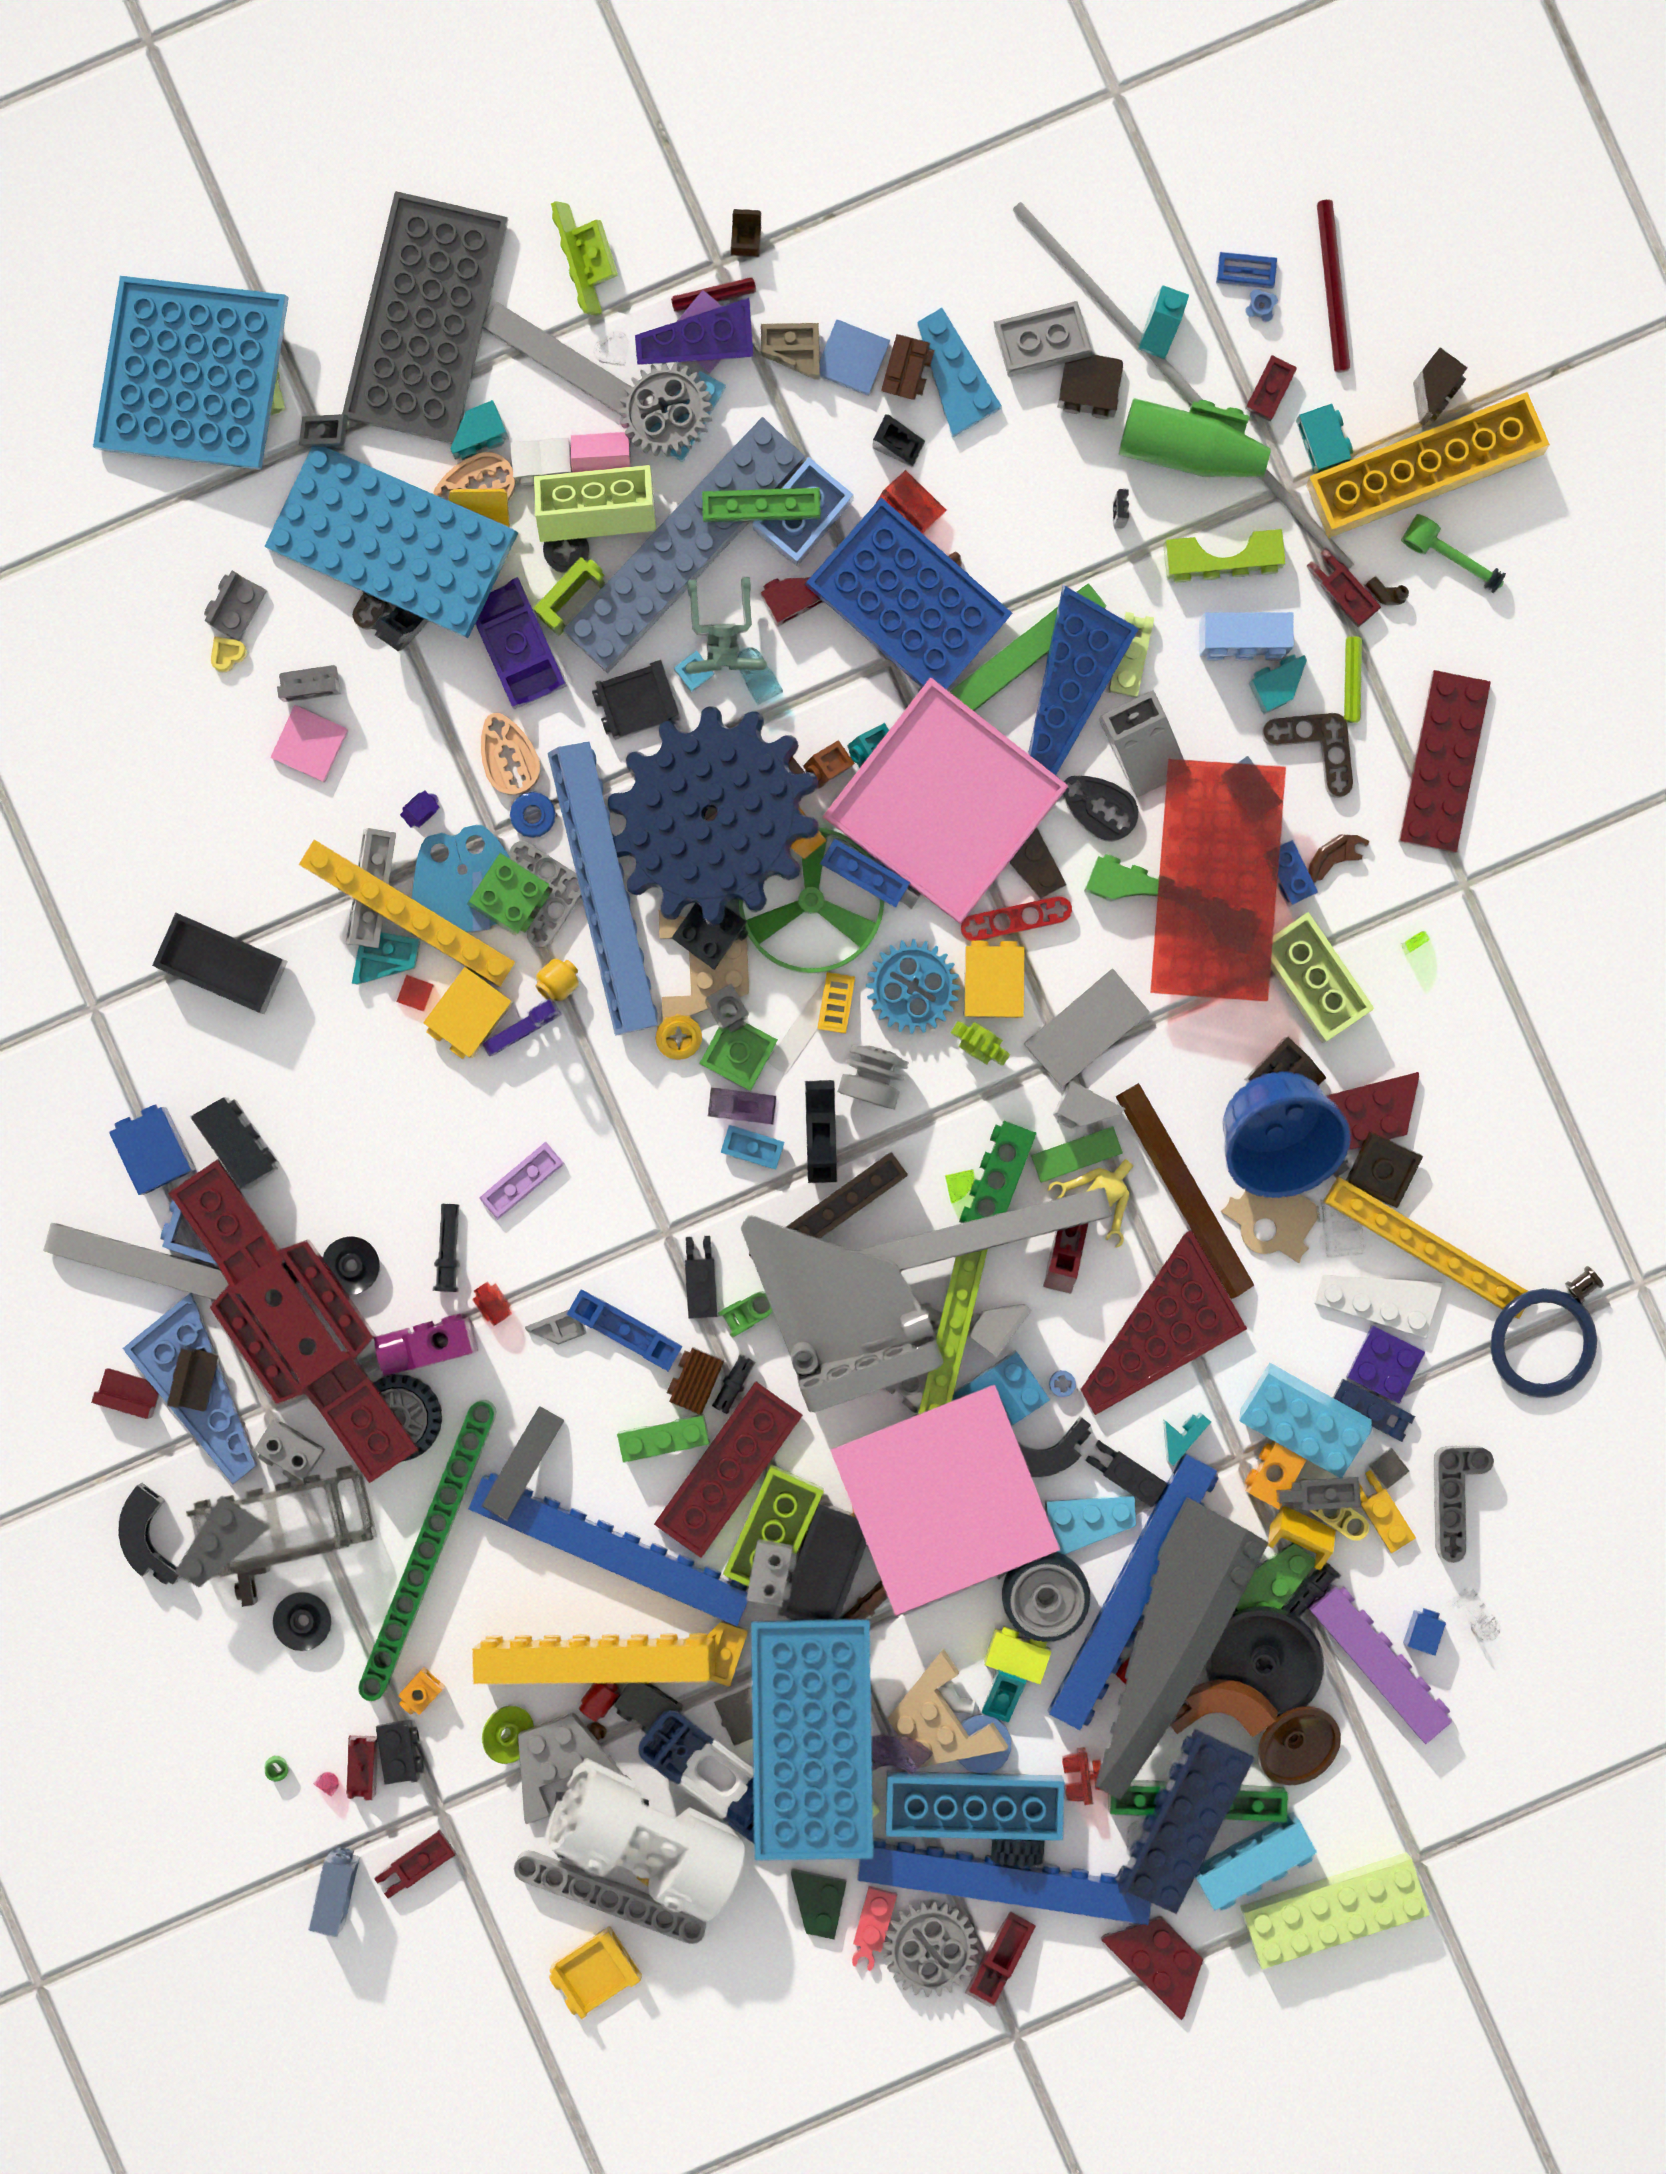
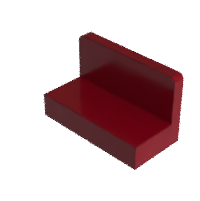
(126, 1394)

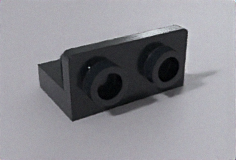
(398, 1752)

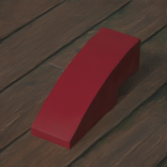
(1000, 1959)

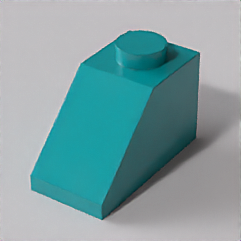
(1163, 321)

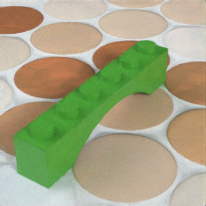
(1116, 881)

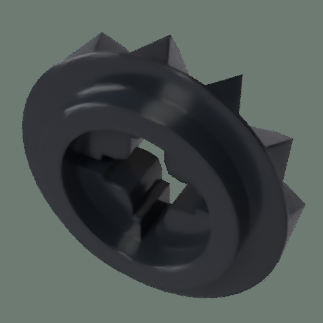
(558, 561)

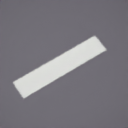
(802, 1030)

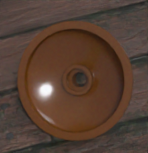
(1299, 1745)

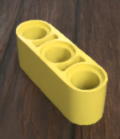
(1341, 1519)

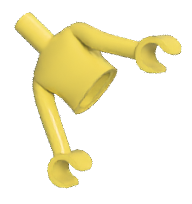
(1114, 1188)

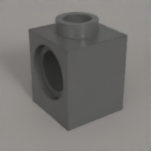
(727, 996)

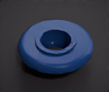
(527, 800)

